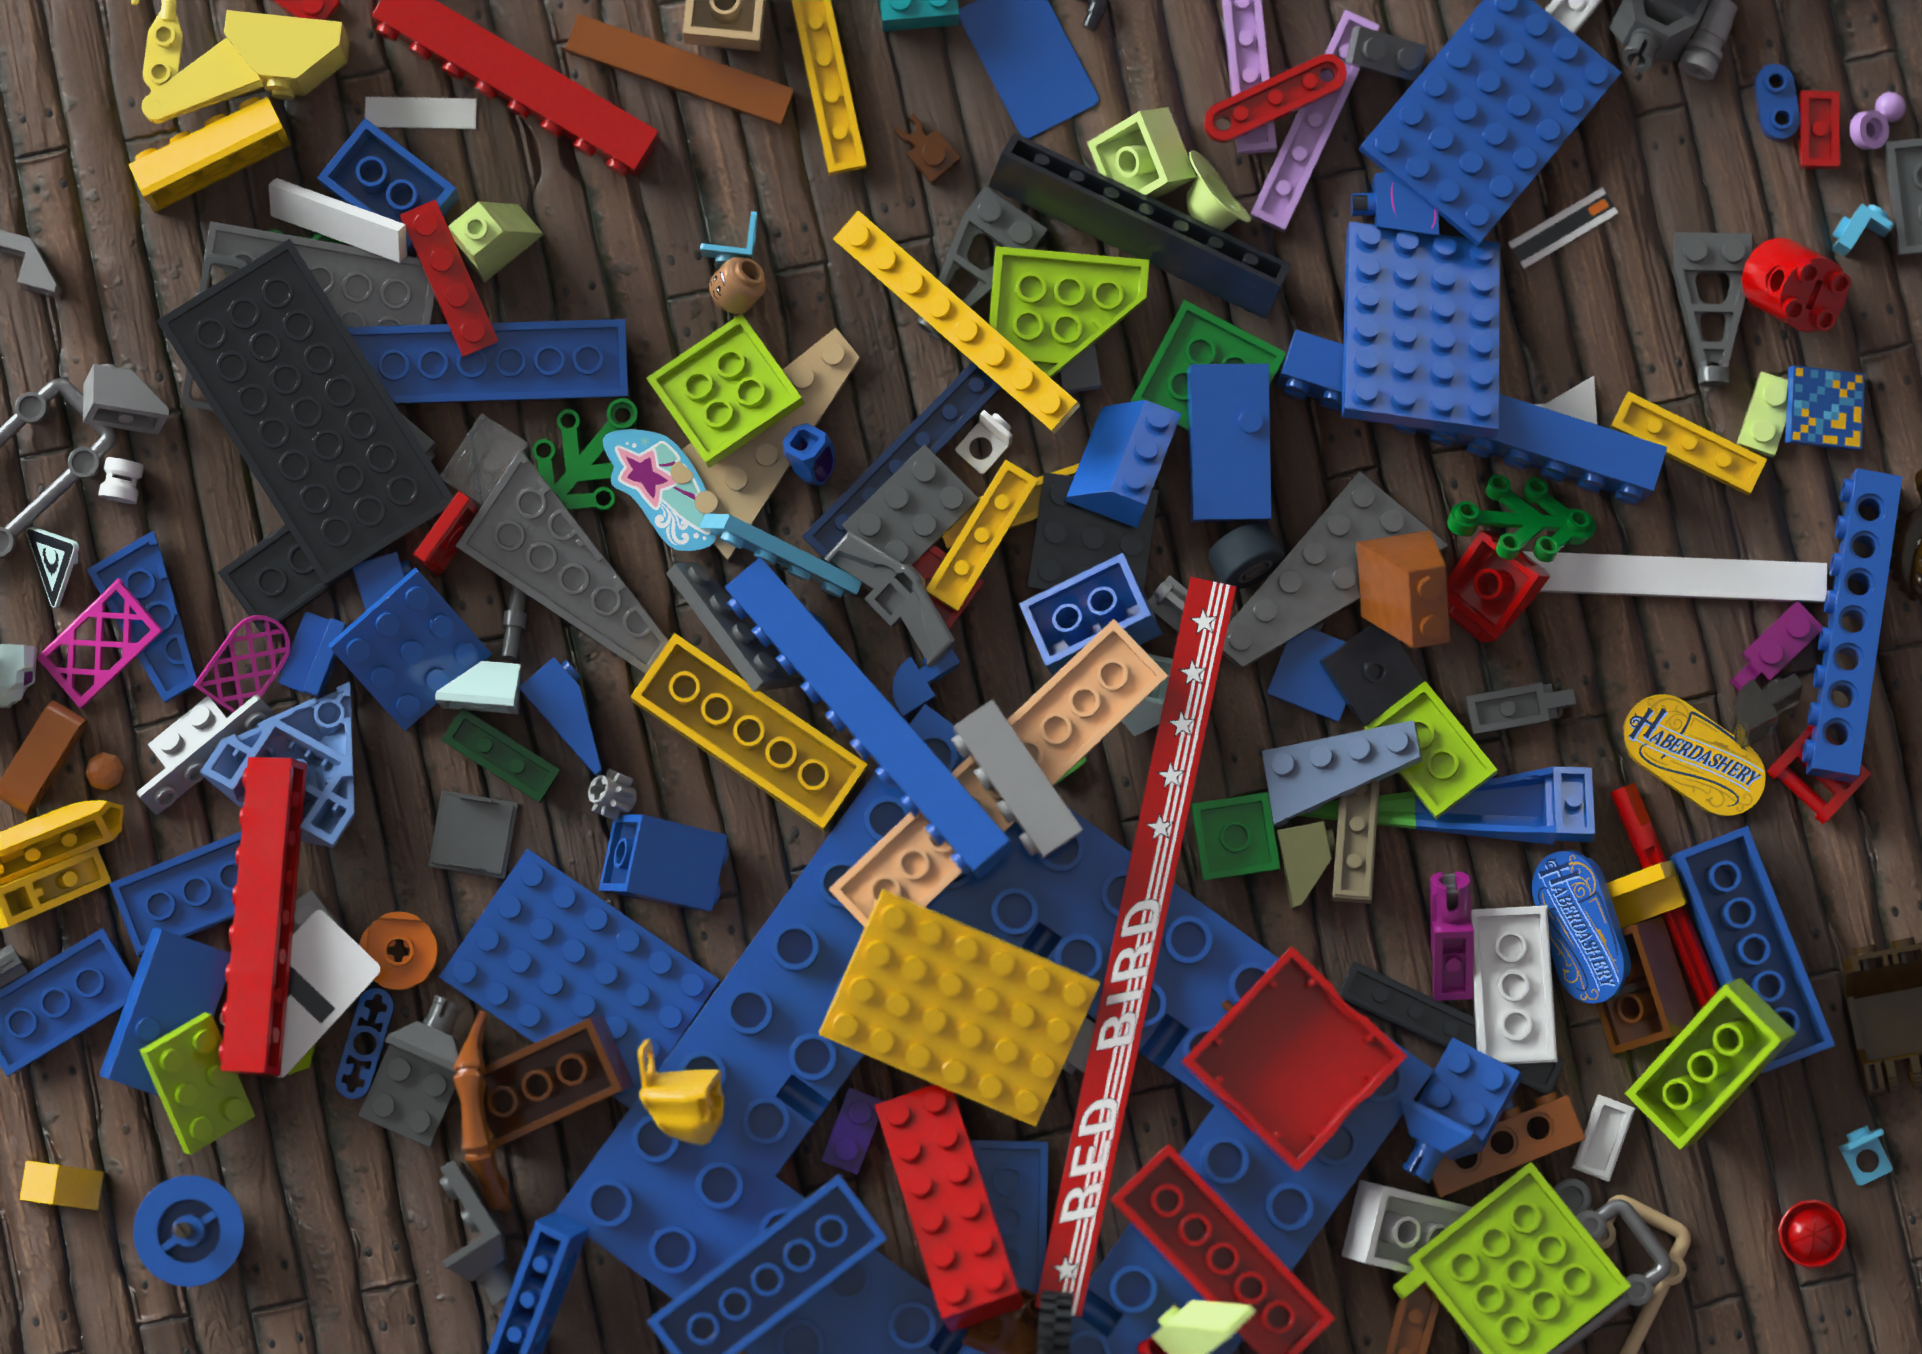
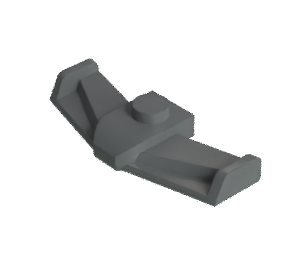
(895, 594)

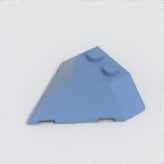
(311, 733)

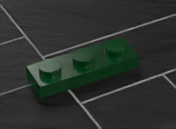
(501, 755)

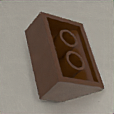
(1654, 995)

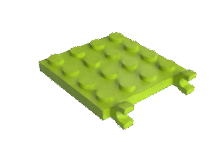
(1517, 1269)

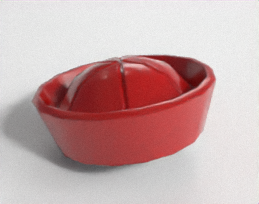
(1812, 1233)

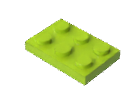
(1450, 758)
(190, 1083)

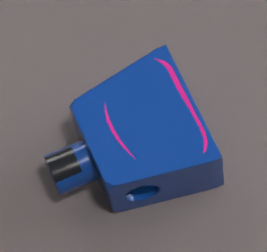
(1395, 207)

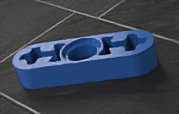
(382, 1018)

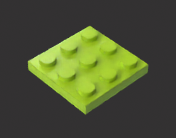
(725, 390)

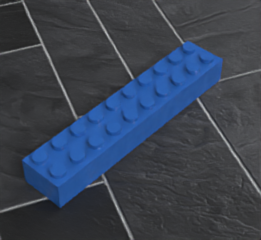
(1525, 437)

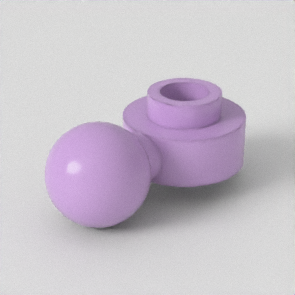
(1871, 127)

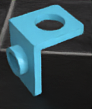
(724, 253)
(1861, 1140)

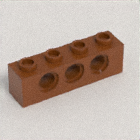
(1561, 1131)

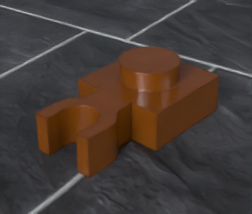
(930, 153)

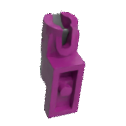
(1451, 936)

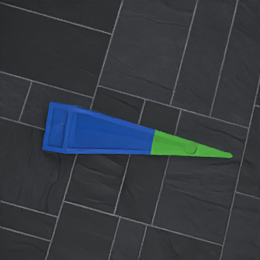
(1519, 807)

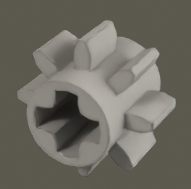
(612, 794)

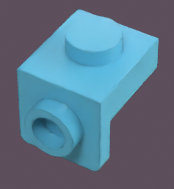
(1850, 229)

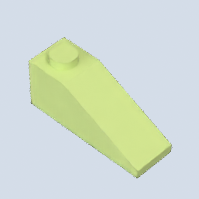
(1199, 1326)

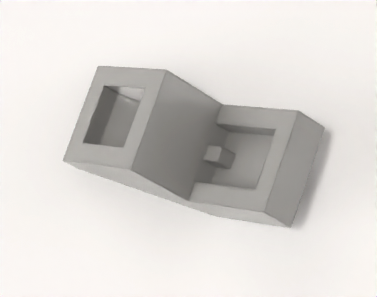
(34, 271)

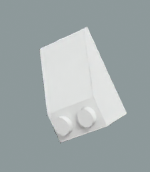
(1395, 1224)

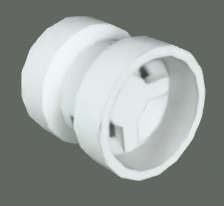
(120, 489)

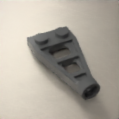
(999, 222)
(1711, 255)

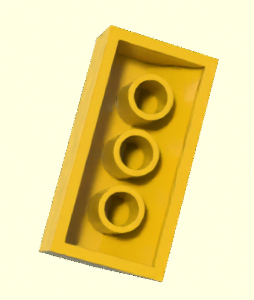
(209, 153)

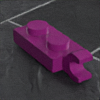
(1778, 645)

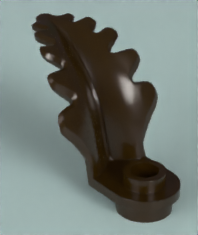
(1909, 549)

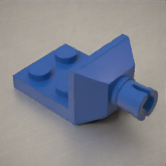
(1457, 1107)

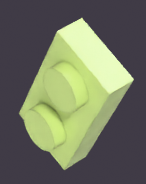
(1765, 415)

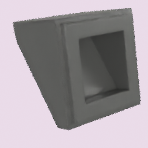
(1082, 372)

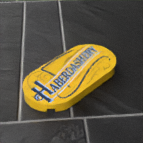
(1693, 755)

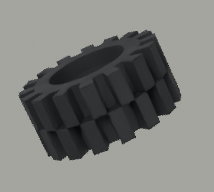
(1055, 1322)

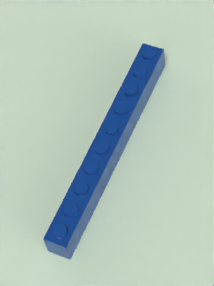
(869, 718)

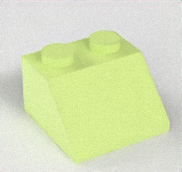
(1144, 153)

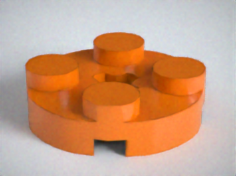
(415, 935)

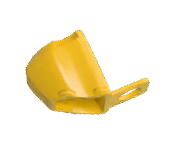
(682, 1102)

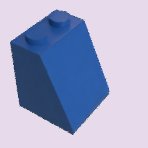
(664, 862)

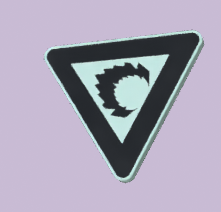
(54, 559)

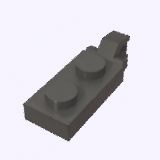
(1516, 707)

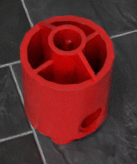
(1795, 284)

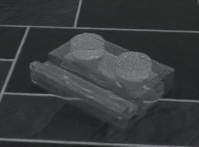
(482, 459)

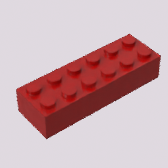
(949, 1206)
(1220, 1254)

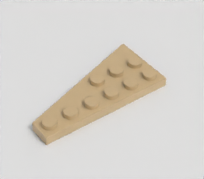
(751, 474)

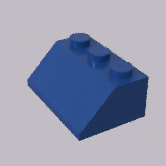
(1123, 460)
(1082, 606)

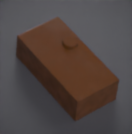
(552, 1080)

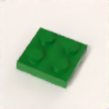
(1235, 836)

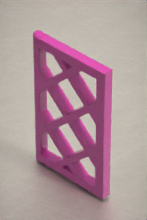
(129, 652)

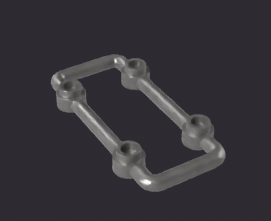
(82, 462)
(1641, 1285)

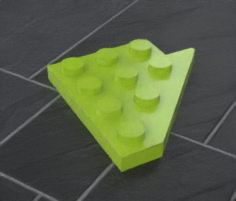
(1061, 301)

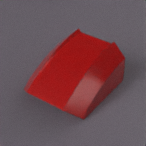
(1491, 591)

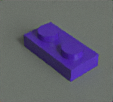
(852, 1131)

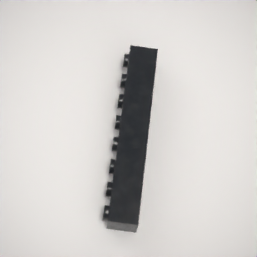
(1139, 225)

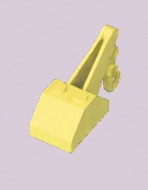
(259, 52)

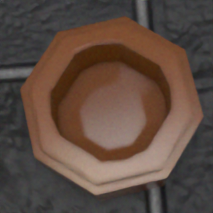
(105, 771)

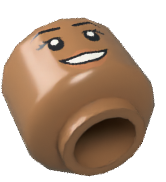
(737, 285)

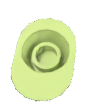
(1210, 198)

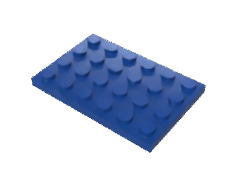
(1489, 113)
(1421, 331)
(561, 954)

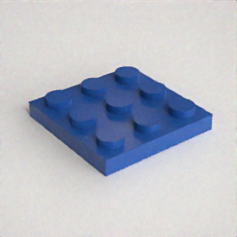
(408, 648)

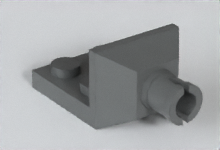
(1655, 29)
(416, 1076)
(485, 1256)

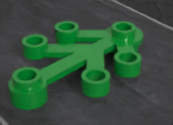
(580, 466)
(1572, 525)

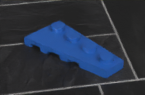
(145, 575)

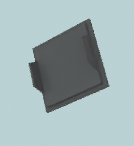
(473, 834)

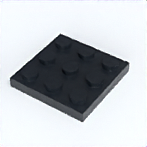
(1078, 539)

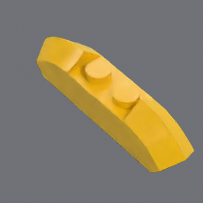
(57, 837)

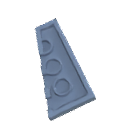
(1323, 769)

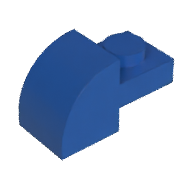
(912, 684)

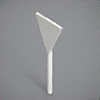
(1576, 402)

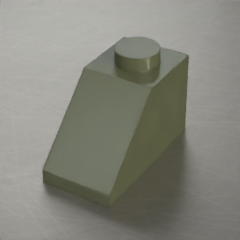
(1304, 857)

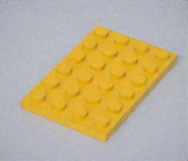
(959, 1007)

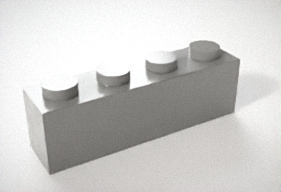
(1016, 779)

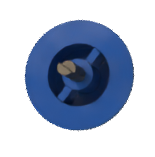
(188, 1230)

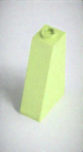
(493, 236)

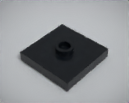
(1371, 673)

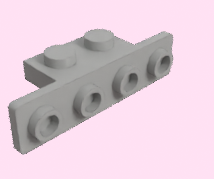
(189, 744)

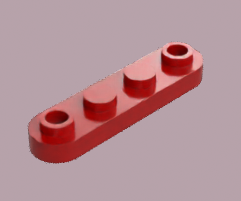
(1275, 98)

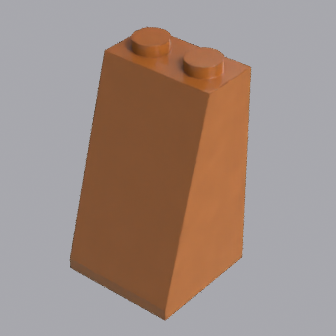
(1405, 588)

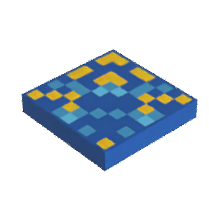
(1825, 408)

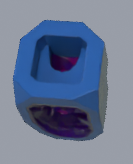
(810, 453)

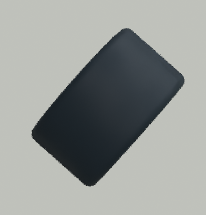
(1246, 555)

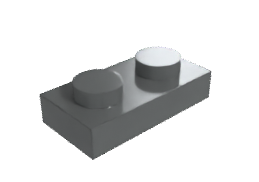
(1385, 54)

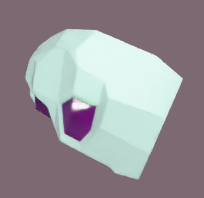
(16, 672)

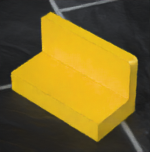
(1646, 893)

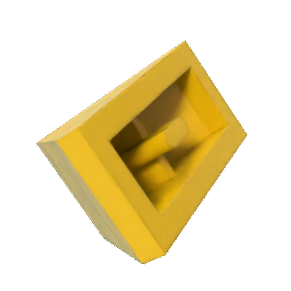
(62, 1185)

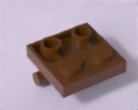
(1008, 1333)

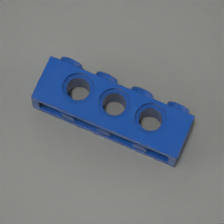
(539, 1286)

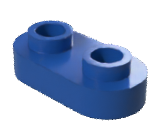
(1776, 101)

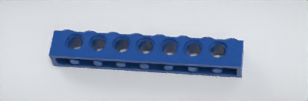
(1882, 495)

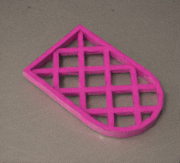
(199, 683)

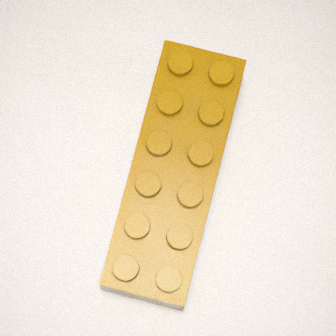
(749, 732)

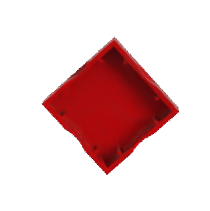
(1293, 1059)

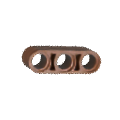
(41, 757)

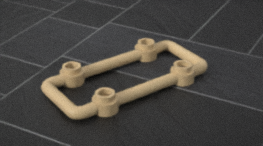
(1676, 1275)

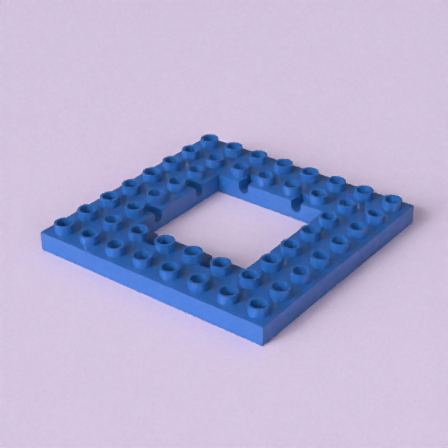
(690, 1207)

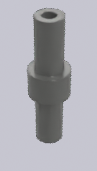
(514, 622)

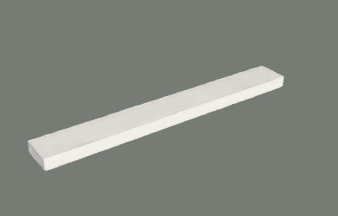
(1685, 577)

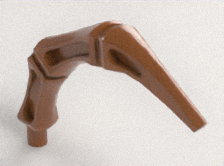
(476, 1133)

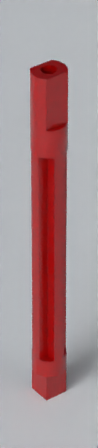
(1678, 922)

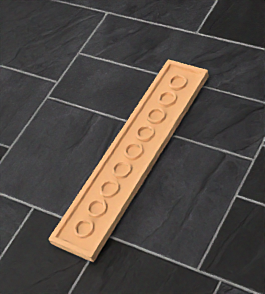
(1056, 728)

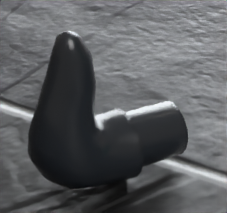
(1095, 11)

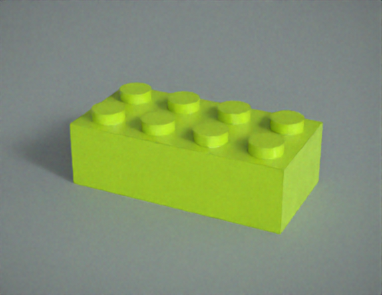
(1710, 1063)

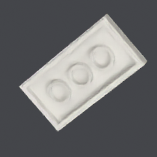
(1513, 985)

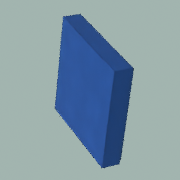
(1302, 679)

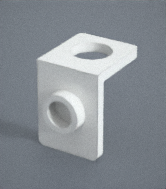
(995, 431)

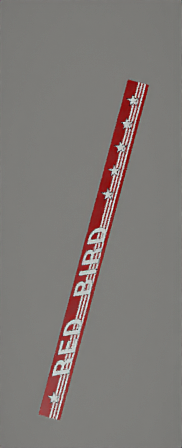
(1137, 941)

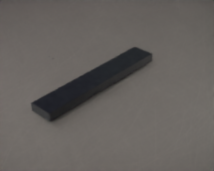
(1429, 1018)

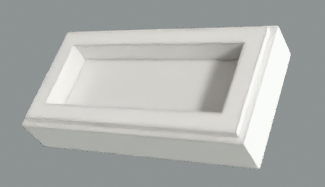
(1603, 1138)

